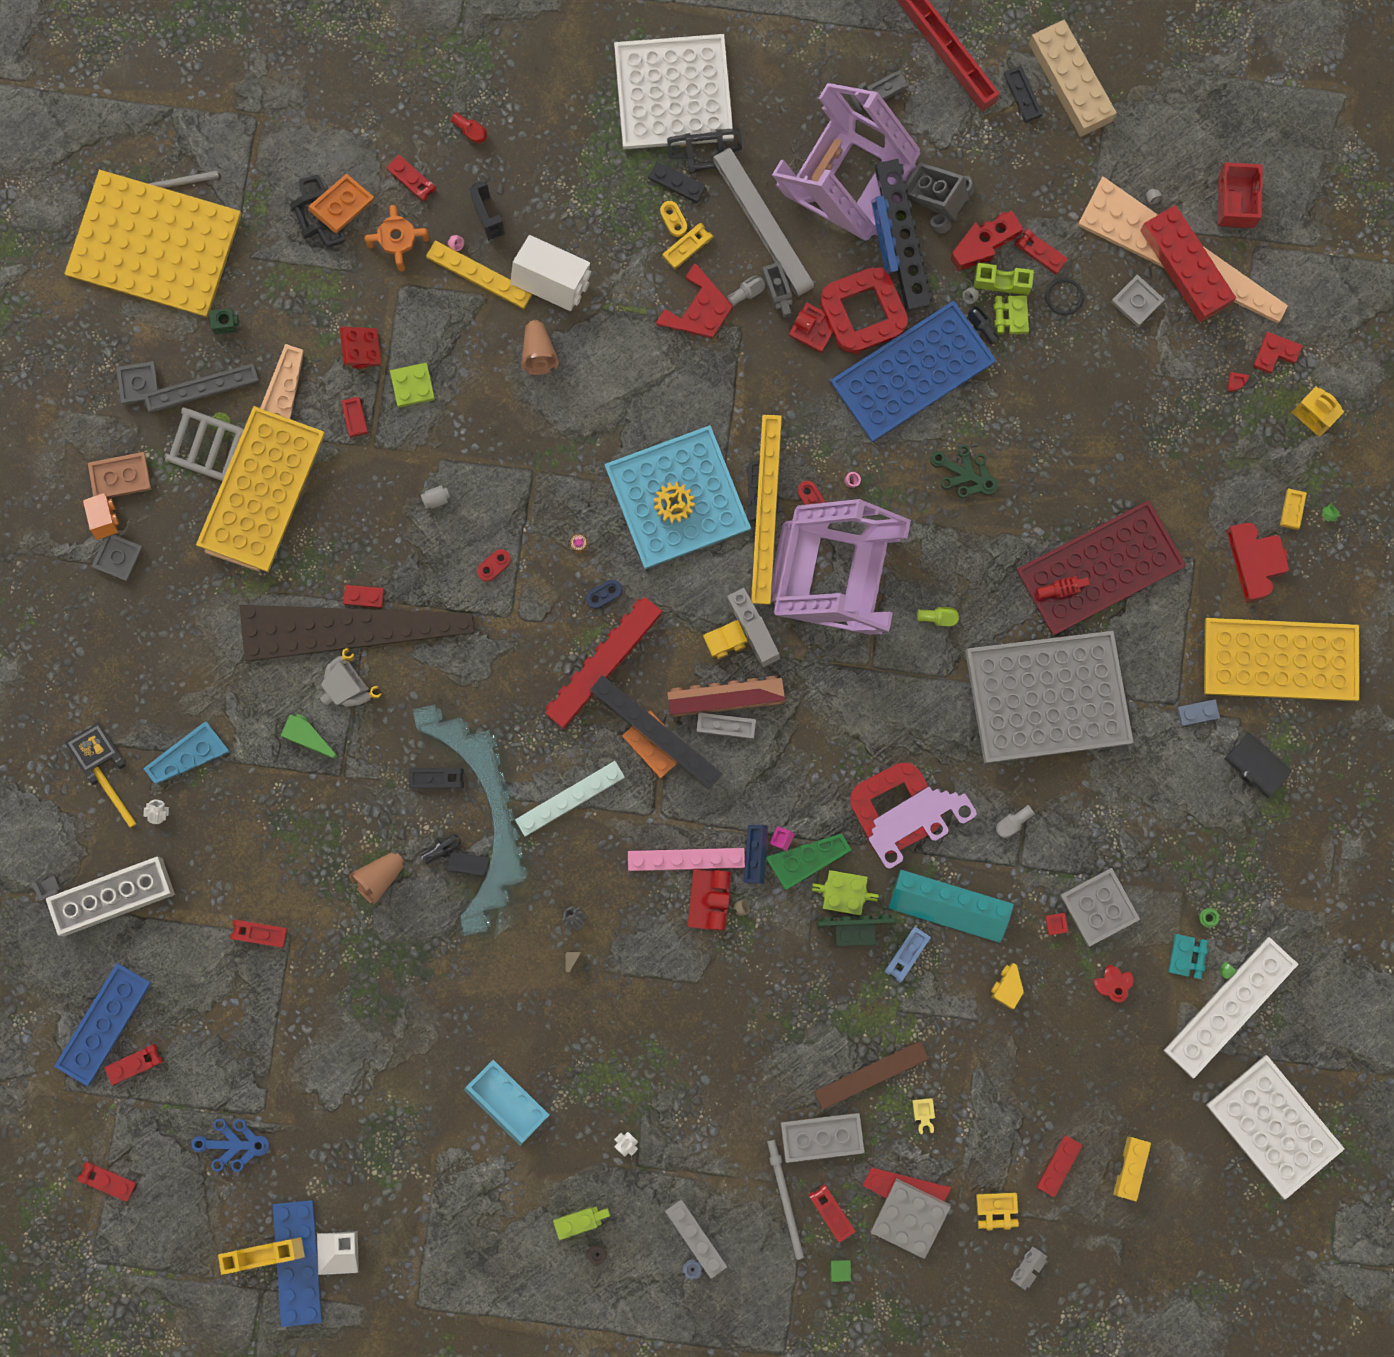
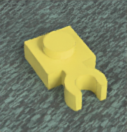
(924, 1111)

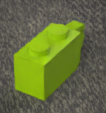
(579, 1221)

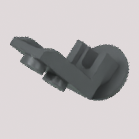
(885, 87)

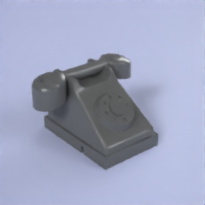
(941, 193)

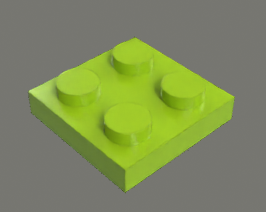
(412, 385)

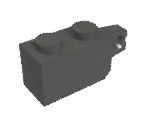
(778, 288)

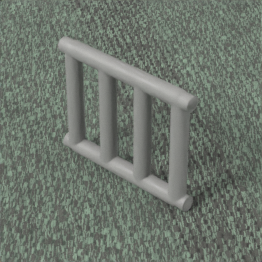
(204, 421)

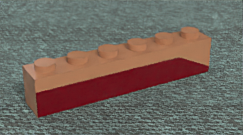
(726, 697)

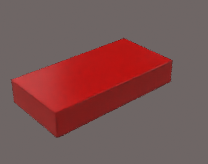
(354, 417)

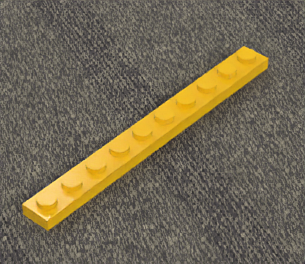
(766, 509)

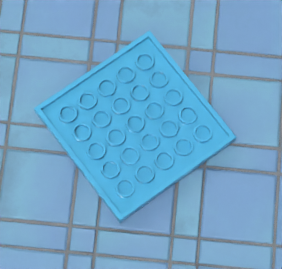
(691, 461)

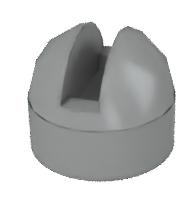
(1154, 196)
(968, 292)

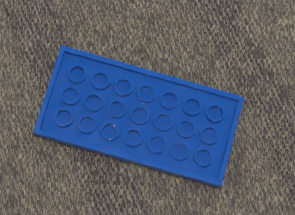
(912, 371)

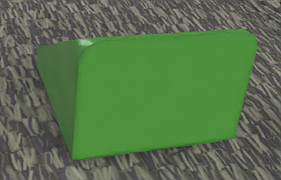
(840, 1270)

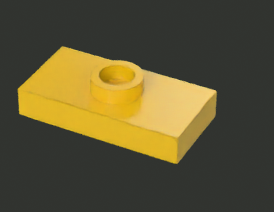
(1293, 509)

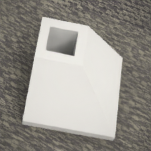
(337, 1253)

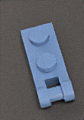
(908, 953)

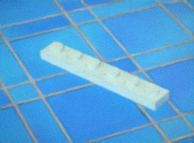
(569, 798)

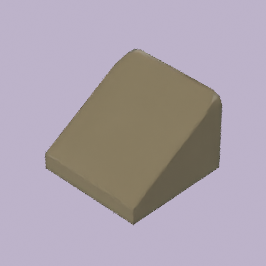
(571, 959)

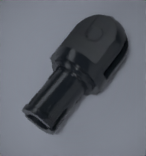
(982, 322)
(441, 848)

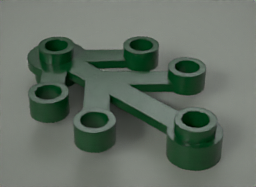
(967, 473)

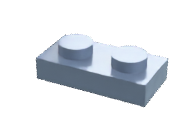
(1198, 712)

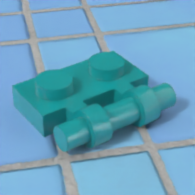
(1182, 953)

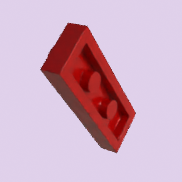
(1059, 1166)

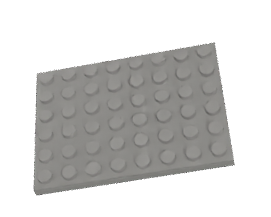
(1048, 696)

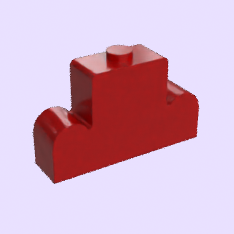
(1256, 560)

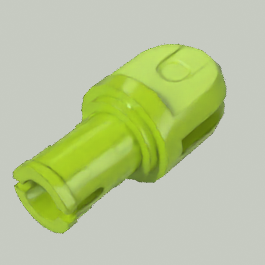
(940, 616)

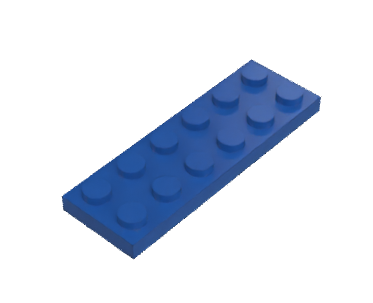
(102, 1024)
(298, 1278)

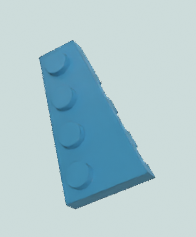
(191, 751)

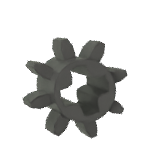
(574, 918)

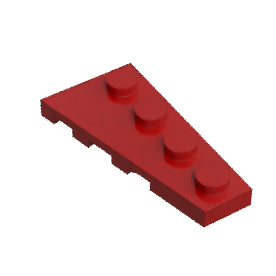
(882, 1182)

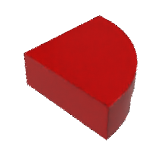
(1236, 381)

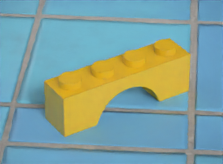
(261, 1255)

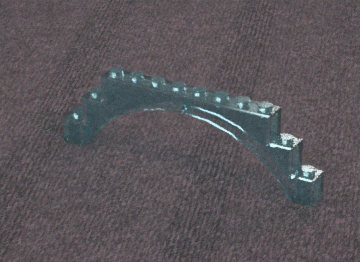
(505, 863)

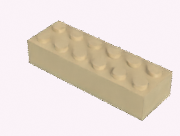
(1072, 78)

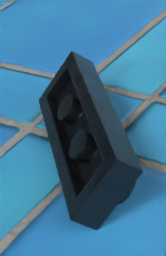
(1023, 94)
(676, 182)

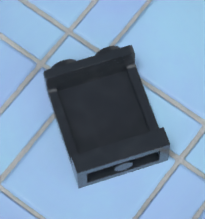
(492, 226)

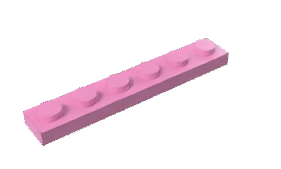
(686, 859)

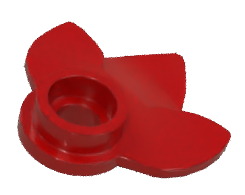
(1114, 981)

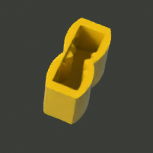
(725, 639)

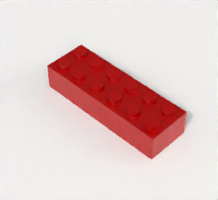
(1187, 263)

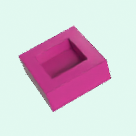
(781, 838)

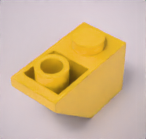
(1010, 987)

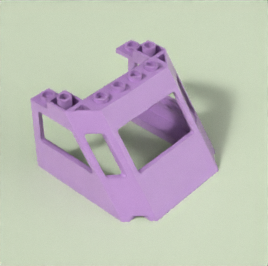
(828, 191)
(797, 560)

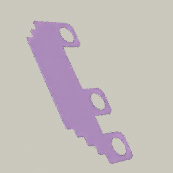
(912, 814)

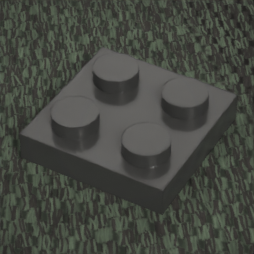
(135, 381)
(117, 557)

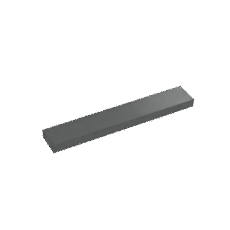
(201, 388)

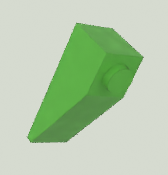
(304, 734)

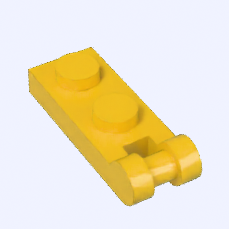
(687, 246)

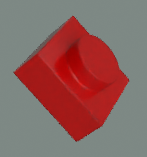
(1056, 924)

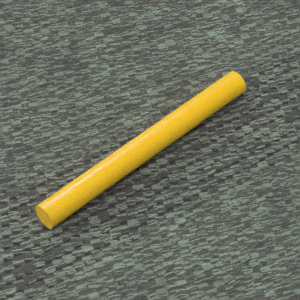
(114, 797)

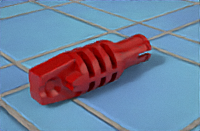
(1062, 587)

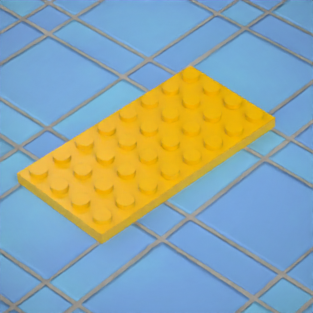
(260, 489)
(1281, 659)

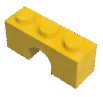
(1135, 1160)

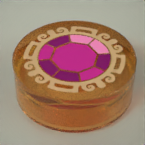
(578, 543)

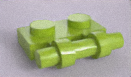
(1017, 314)

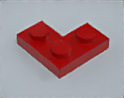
(1273, 348)

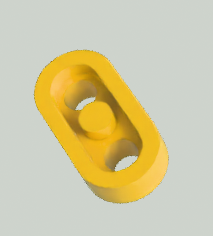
(674, 219)

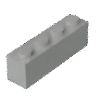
(696, 1238)

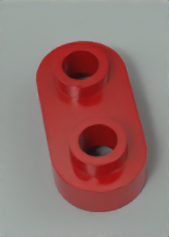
(812, 498)
(495, 566)

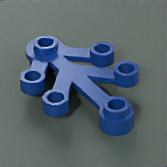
(234, 1145)

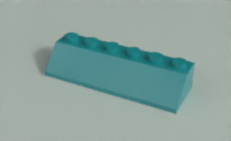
(950, 906)

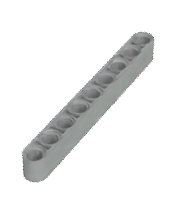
(763, 221)

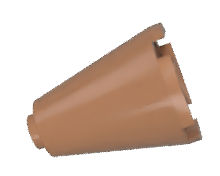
(538, 351)
(377, 876)

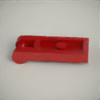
(410, 178)
(1041, 252)
(259, 933)
(133, 1065)
(107, 1181)
(832, 1214)

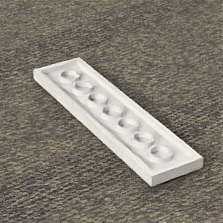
(1230, 1007)

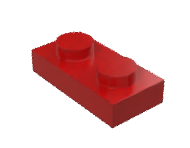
(363, 596)

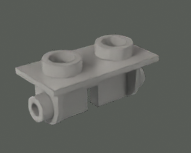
(1023, 1274)

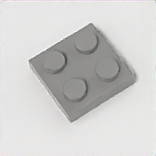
(1137, 300)

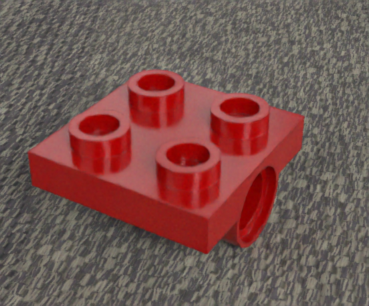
(812, 328)
(360, 347)

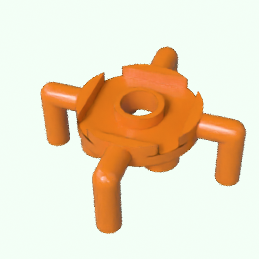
(399, 245)

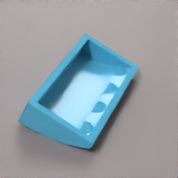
(506, 1102)

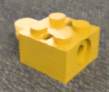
(1318, 411)

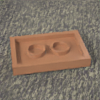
(120, 475)

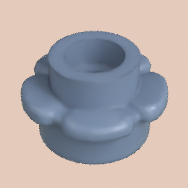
(687, 1269)

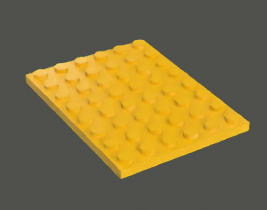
(153, 243)

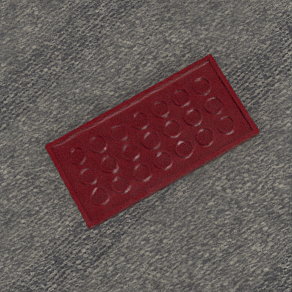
(1115, 557)

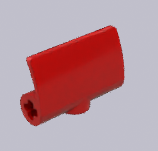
(709, 899)

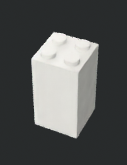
(550, 273)

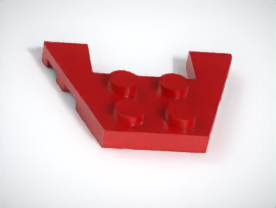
(705, 312)

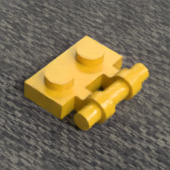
(997, 1204)

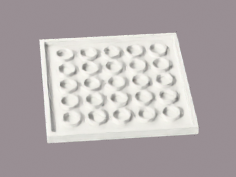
(672, 89)

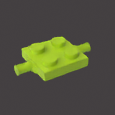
(845, 892)

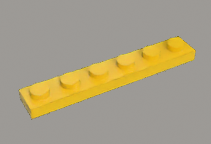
(478, 274)

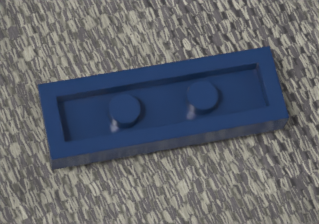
(755, 854)

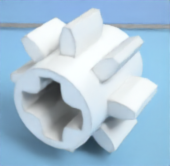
(156, 811)
(626, 1144)

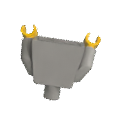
(344, 684)

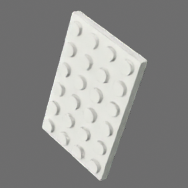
(1275, 1127)

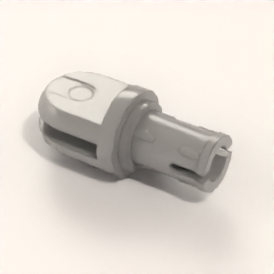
(748, 290)
(1012, 823)

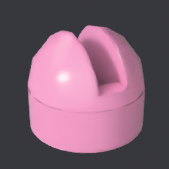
(460, 242)
(855, 480)

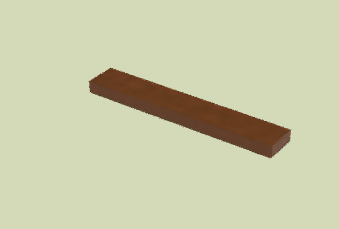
(871, 1075)

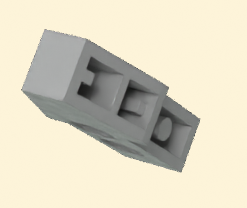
(753, 627)

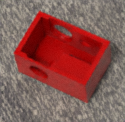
(1238, 196)

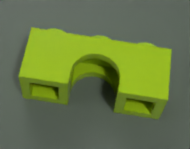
(990, 278)

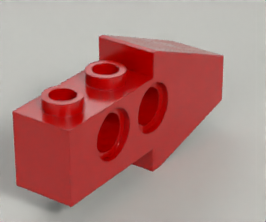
(974, 251)

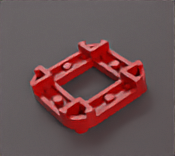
(873, 335)
(881, 783)

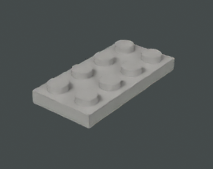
(822, 1137)

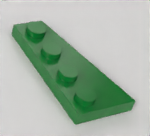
(801, 862)

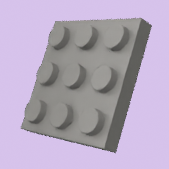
(1099, 907)
(910, 1218)

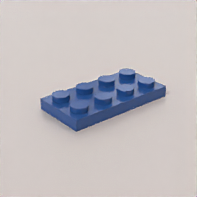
(886, 241)

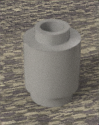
(435, 497)

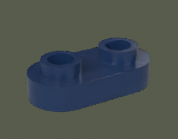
(603, 594)

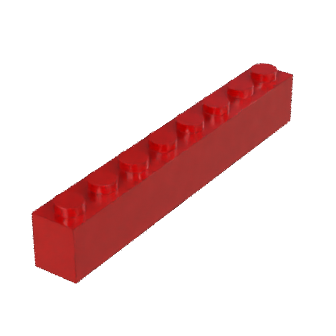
(952, 52)
(604, 662)

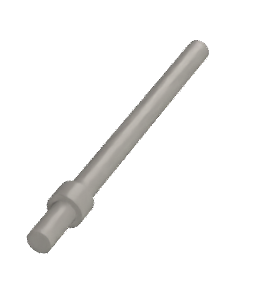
(186, 180)
(776, 1161)

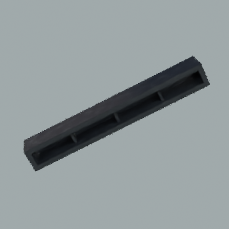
(655, 732)

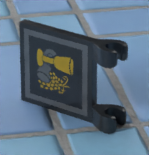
(93, 749)

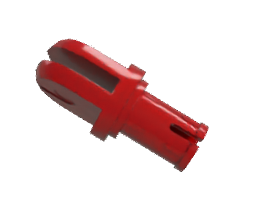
(470, 128)

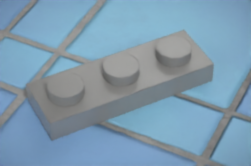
(726, 725)

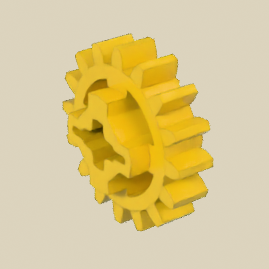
(667, 498)

